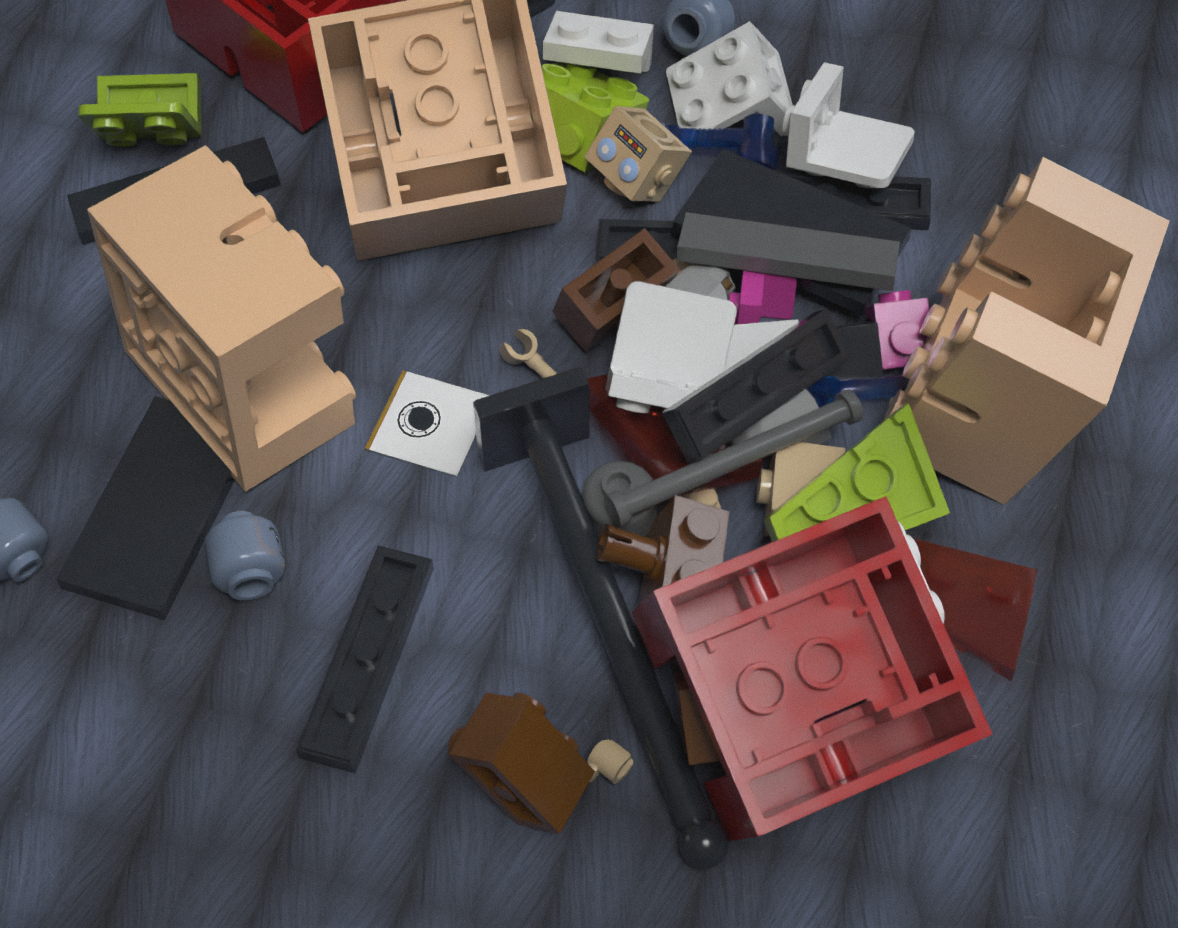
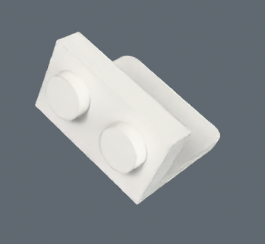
(840, 142)
(667, 345)

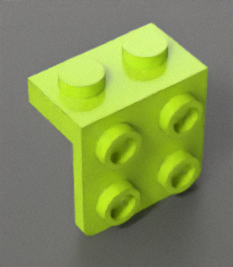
(581, 105)
(145, 108)

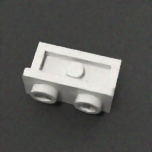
(599, 42)

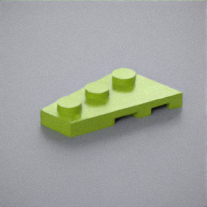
(881, 464)

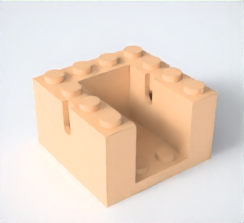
(464, 108)
(225, 313)
(1030, 329)

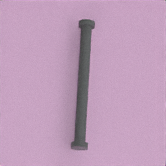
(622, 506)

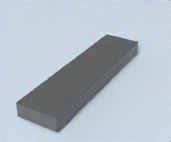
(788, 251)

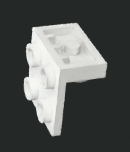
(729, 81)

